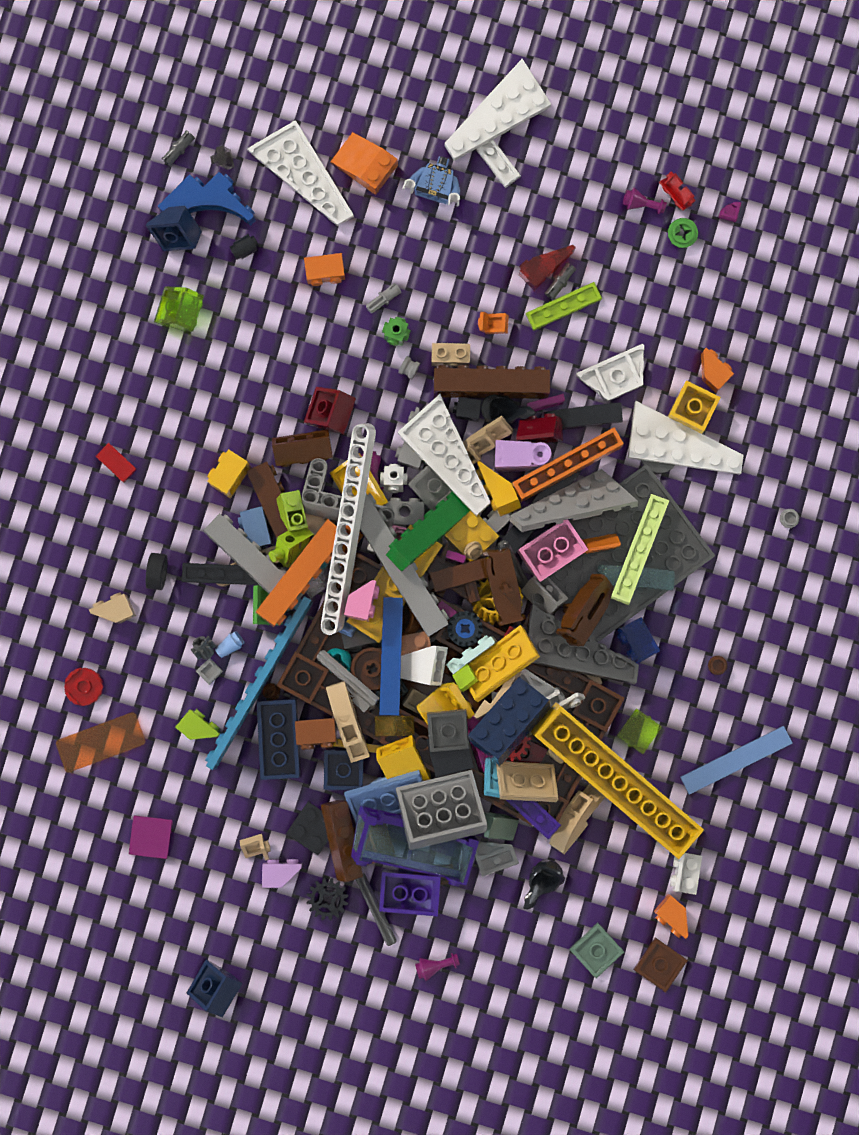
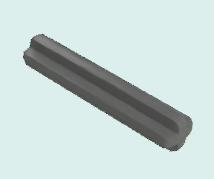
(520, 575)

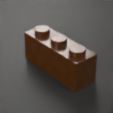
(302, 448)

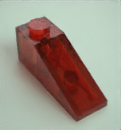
(542, 266)

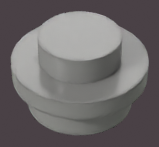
(789, 518)

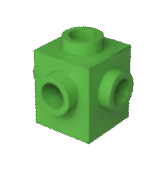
(396, 338)

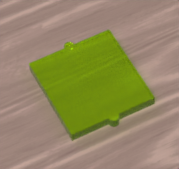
(639, 731)

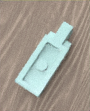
(470, 654)

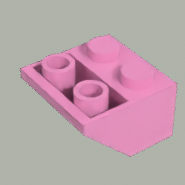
(360, 602)

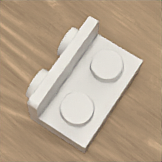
(686, 873)

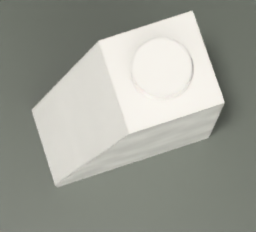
(424, 665)

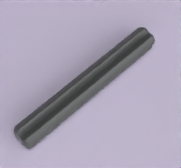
(373, 905)

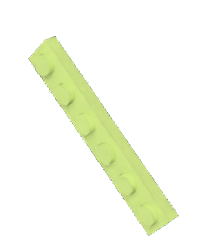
(640, 549)

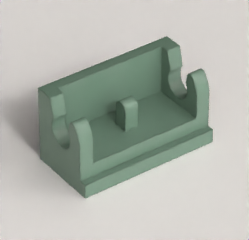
(500, 826)

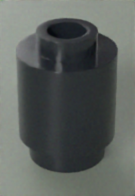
(244, 247)

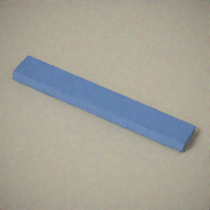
(736, 760)

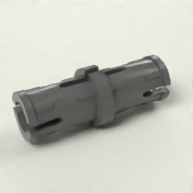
(178, 148)
(560, 281)

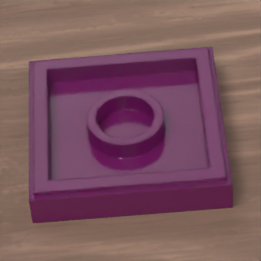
(150, 837)

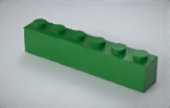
(426, 532)

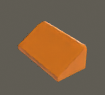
(602, 543)

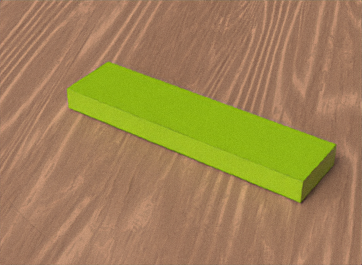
(563, 306)

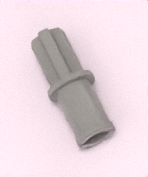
(383, 298)

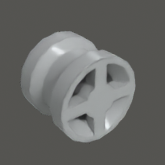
(409, 368)

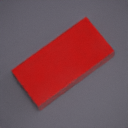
(116, 462)

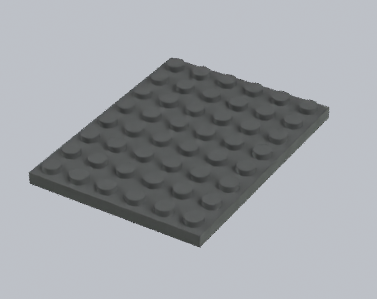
(675, 548)

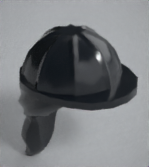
(496, 406)
(543, 880)

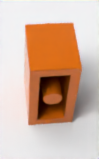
(324, 269)

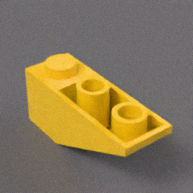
(501, 491)

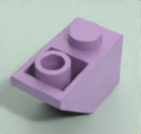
(278, 874)

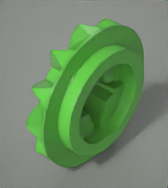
(686, 225)

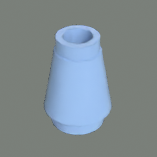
(230, 644)

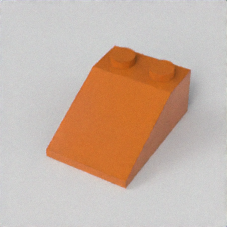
(365, 162)

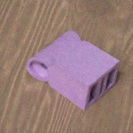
(520, 455)

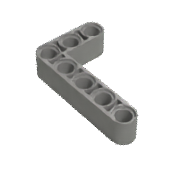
(320, 499)

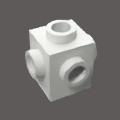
(396, 484)

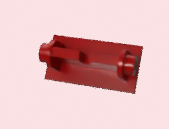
(682, 198)

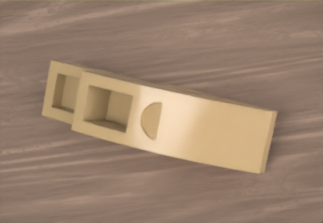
(347, 721)
(575, 817)

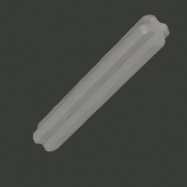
(350, 680)

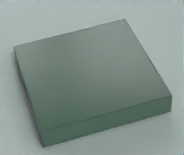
(596, 950)

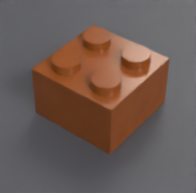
(316, 732)

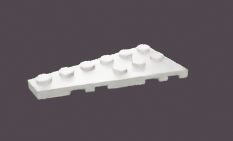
(297, 164)
(670, 442)

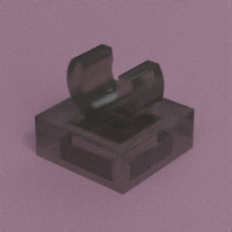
(223, 157)

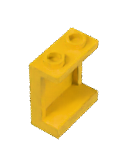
(401, 758)

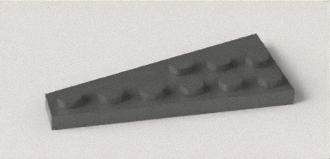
(591, 659)

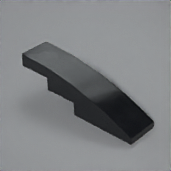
(589, 415)

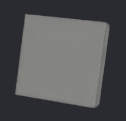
(209, 671)

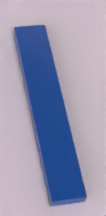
(391, 656)

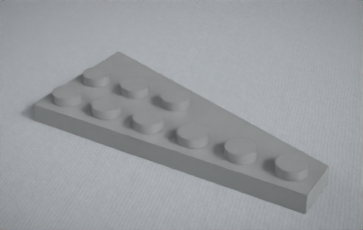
(577, 501)

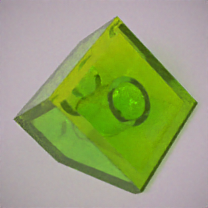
(179, 308)

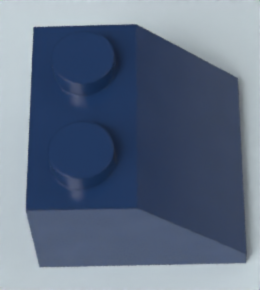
(175, 229)
(214, 988)

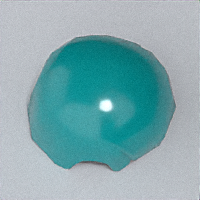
(342, 657)

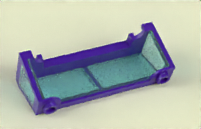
(383, 840)

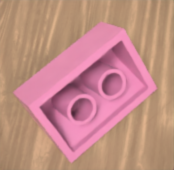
(552, 550)

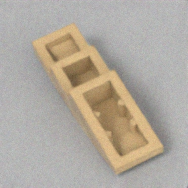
(486, 438)

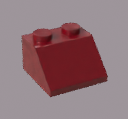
(330, 409)
(540, 429)

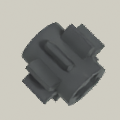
(203, 647)

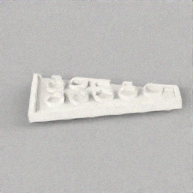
(507, 106)
(441, 448)

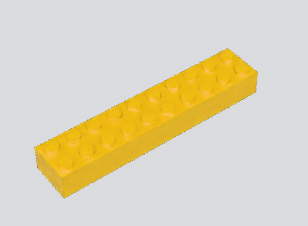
(617, 780)

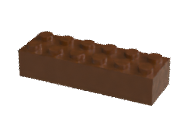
(482, 382)

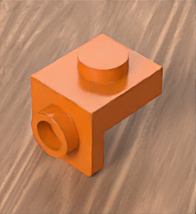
(493, 323)

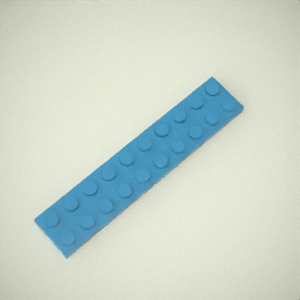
(254, 690)

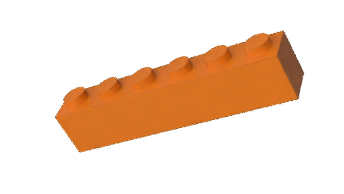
(567, 464)
(298, 575)

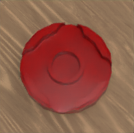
(83, 686)

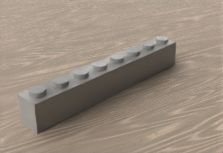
(407, 582)

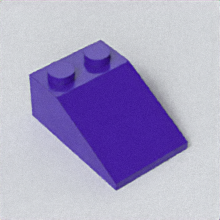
(409, 893)

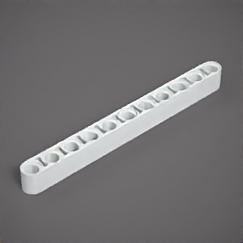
(354, 522)

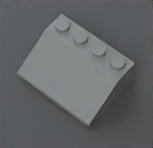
(441, 810)

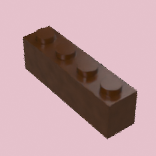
(267, 491)
(341, 839)

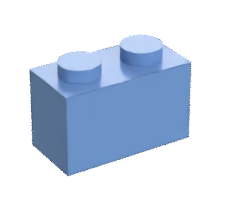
(255, 526)

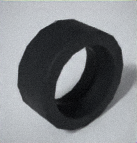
(156, 571)

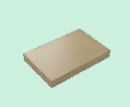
(527, 781)

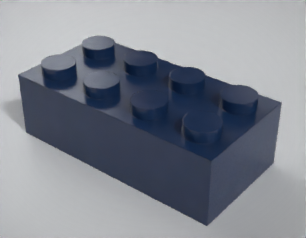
(509, 721)
(277, 739)

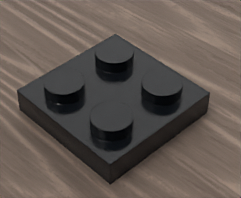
(310, 828)

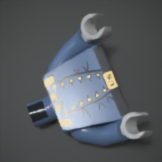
(435, 183)

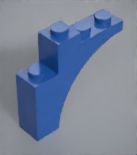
(213, 196)

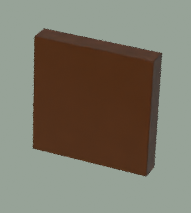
(660, 964)

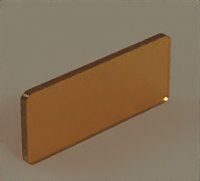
(100, 742)

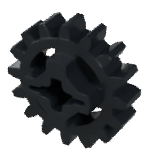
(332, 906)

